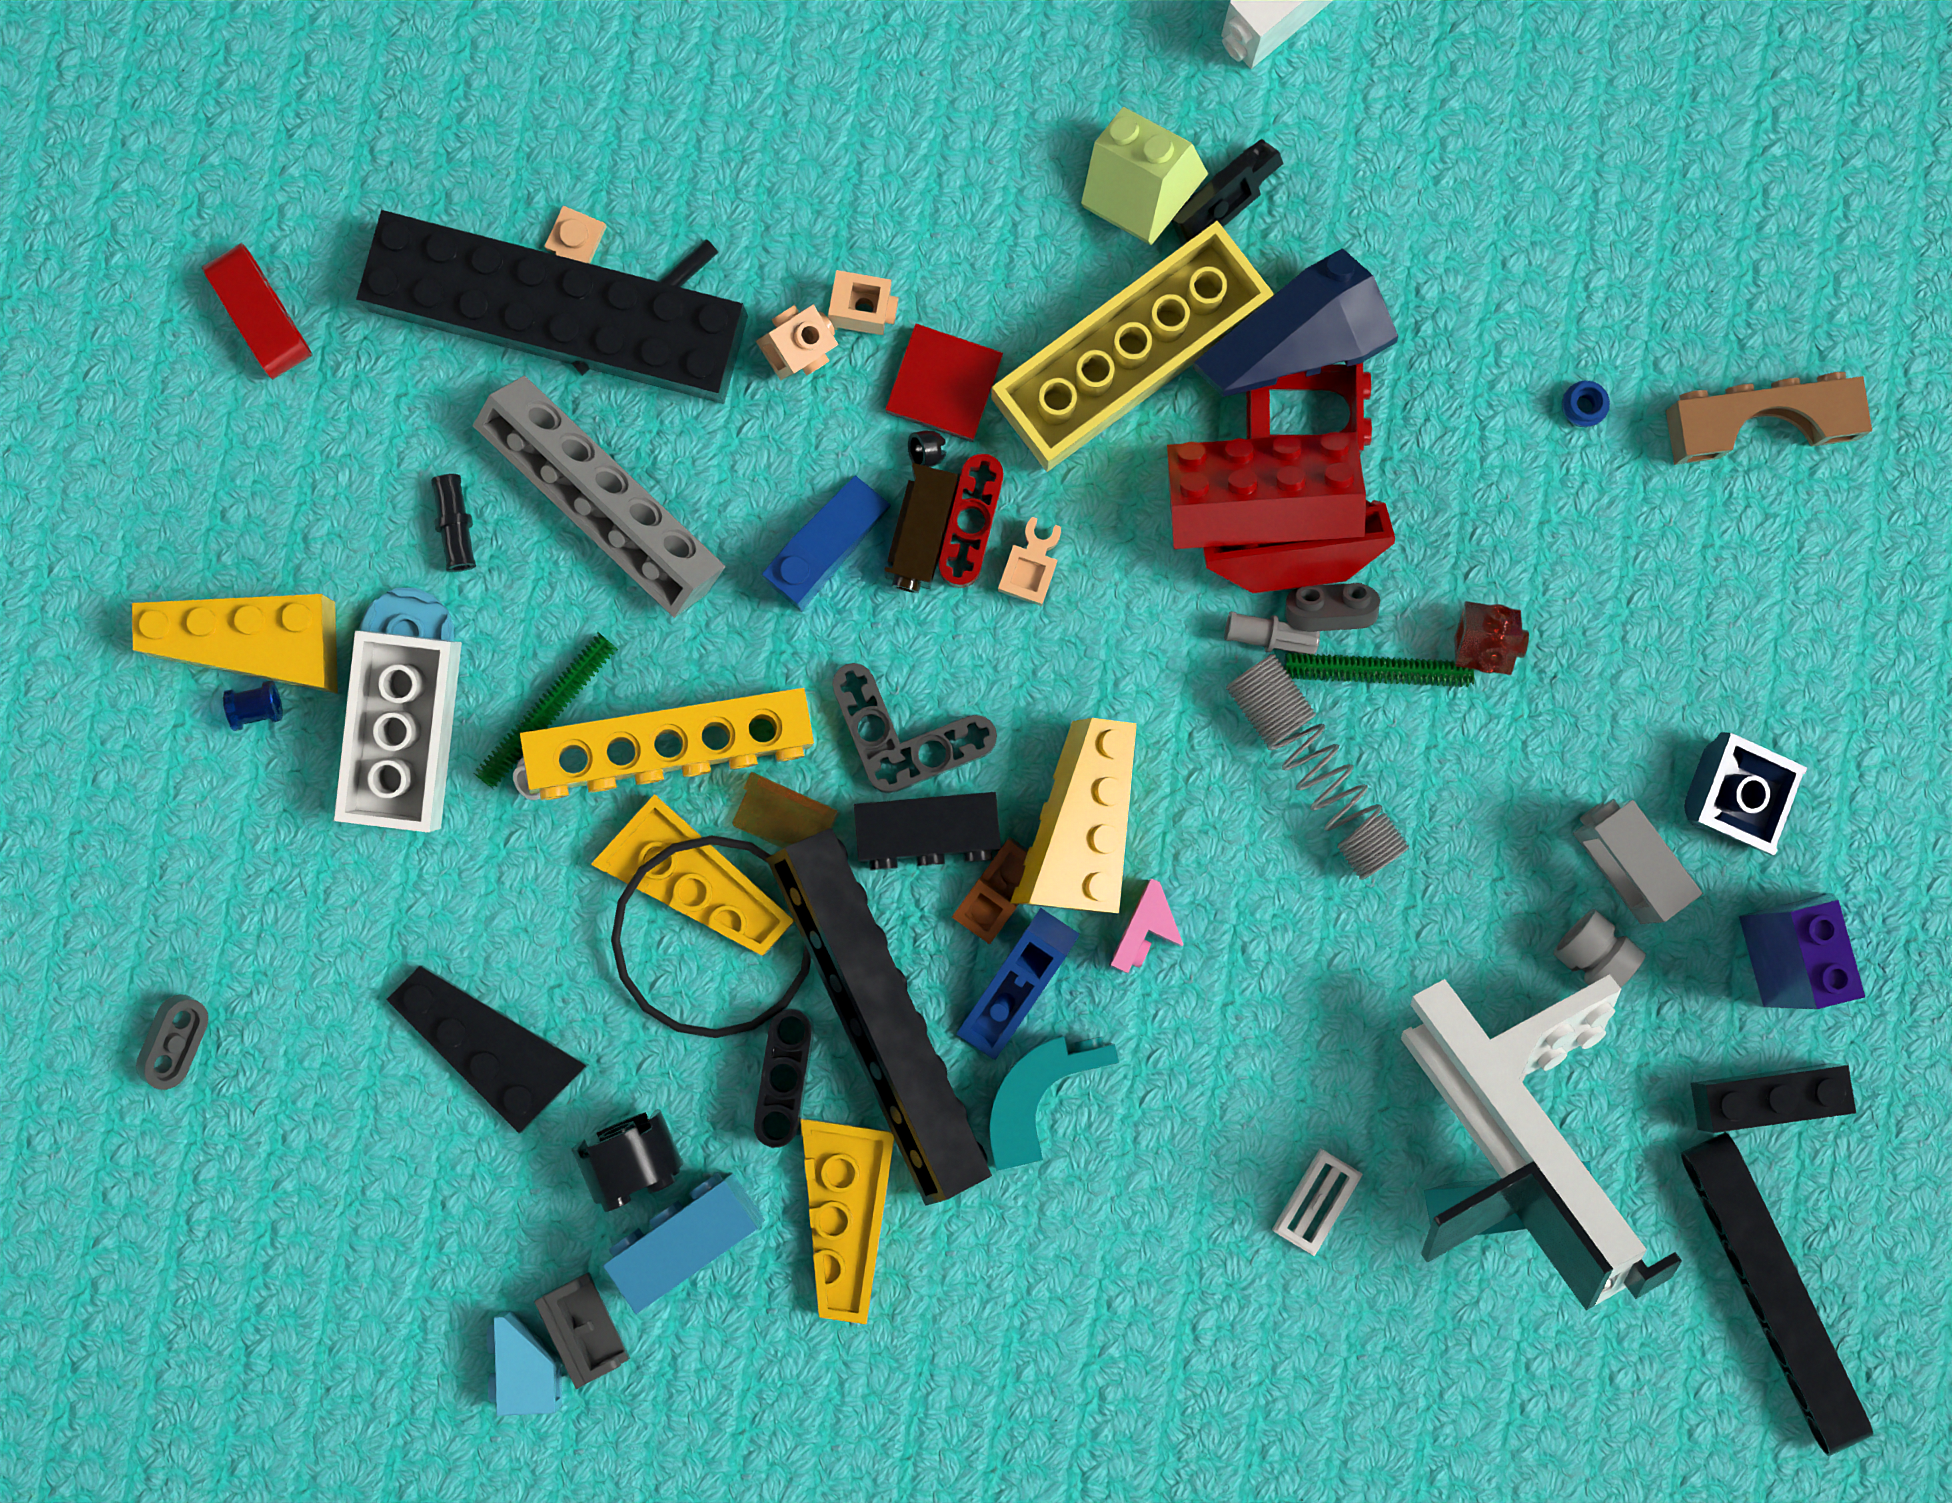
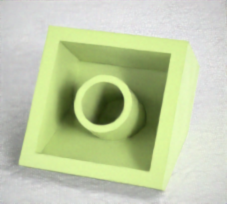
(1140, 175)

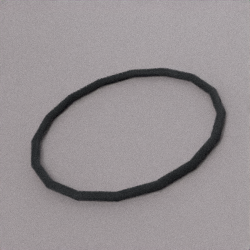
(619, 957)

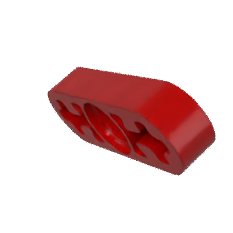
(968, 484)

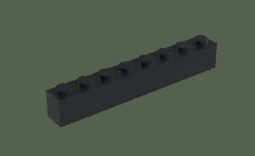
(879, 1017)

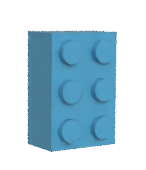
(682, 1241)

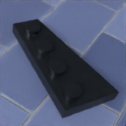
(492, 1052)

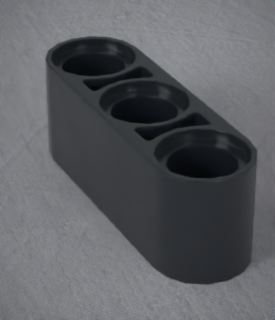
(776, 1100)

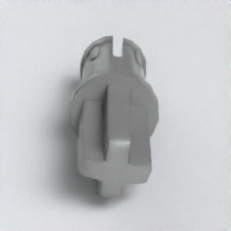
(1270, 634)

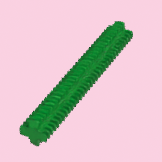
(1377, 668)
(547, 709)

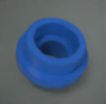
(1595, 394)

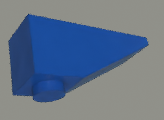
(825, 543)
(1018, 983)

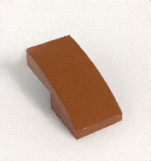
(988, 902)

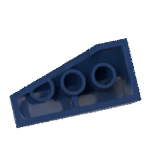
(1312, 322)

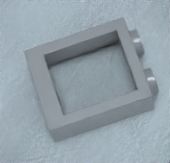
(1636, 861)

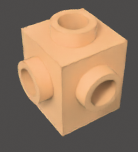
(798, 341)

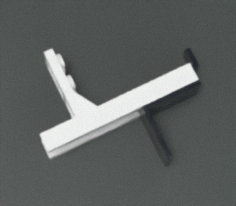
(1537, 1167)

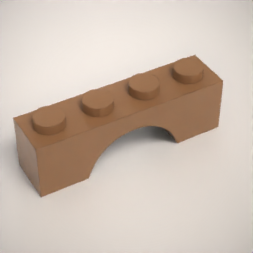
(1824, 411)

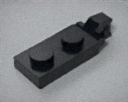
(1227, 192)

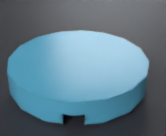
(409, 613)

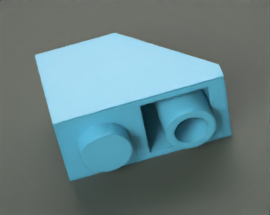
(525, 1369)

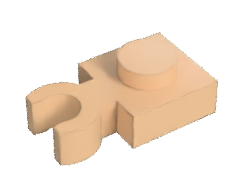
(575, 235)
(1029, 570)

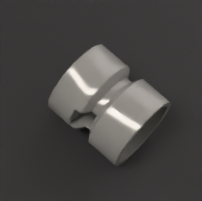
(1597, 951)

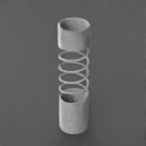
(1277, 711)

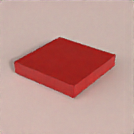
(944, 382)

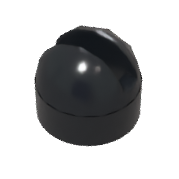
(925, 448)

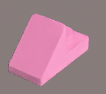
(1152, 916)

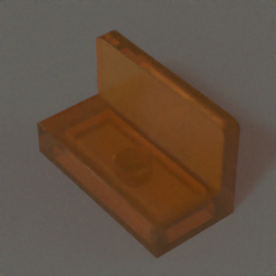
(781, 813)

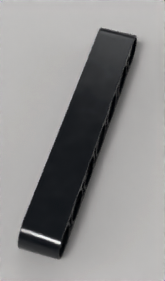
(1776, 1294)

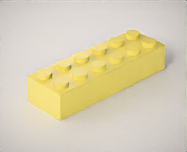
(1130, 346)

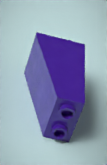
(1802, 954)

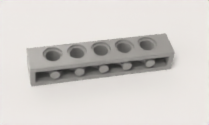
(598, 495)

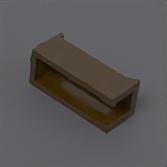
(921, 528)

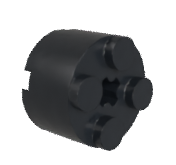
(629, 1158)

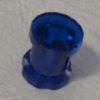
(252, 705)

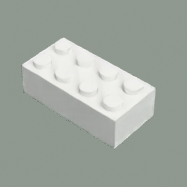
(397, 731)

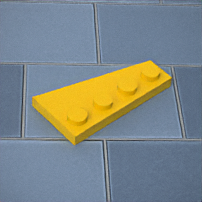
(694, 880)
(846, 1195)

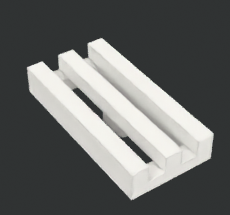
(1302, 1190)

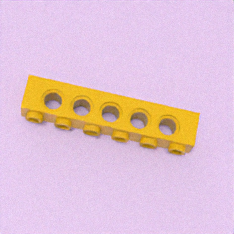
(783, 709)

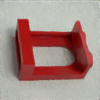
(1346, 381)

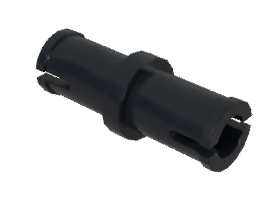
(453, 523)

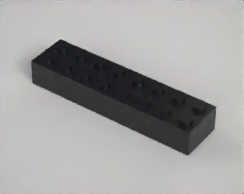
(552, 306)

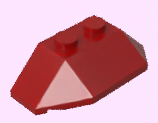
(1303, 563)

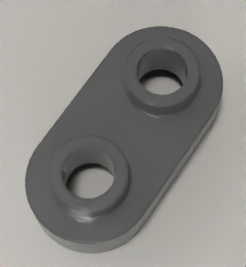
(1332, 607)
(175, 1041)

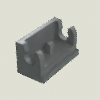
(582, 1330)

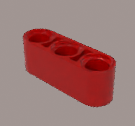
(257, 311)

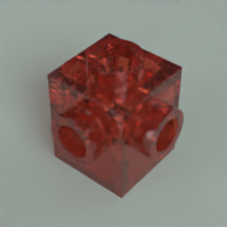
(1490, 638)

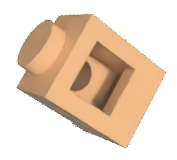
(857, 289)

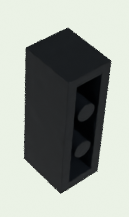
(927, 830)
(1773, 1098)

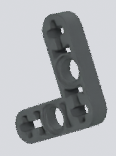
(889, 745)

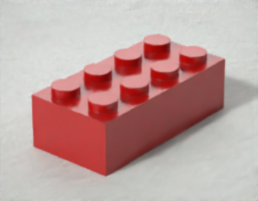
(1266, 490)

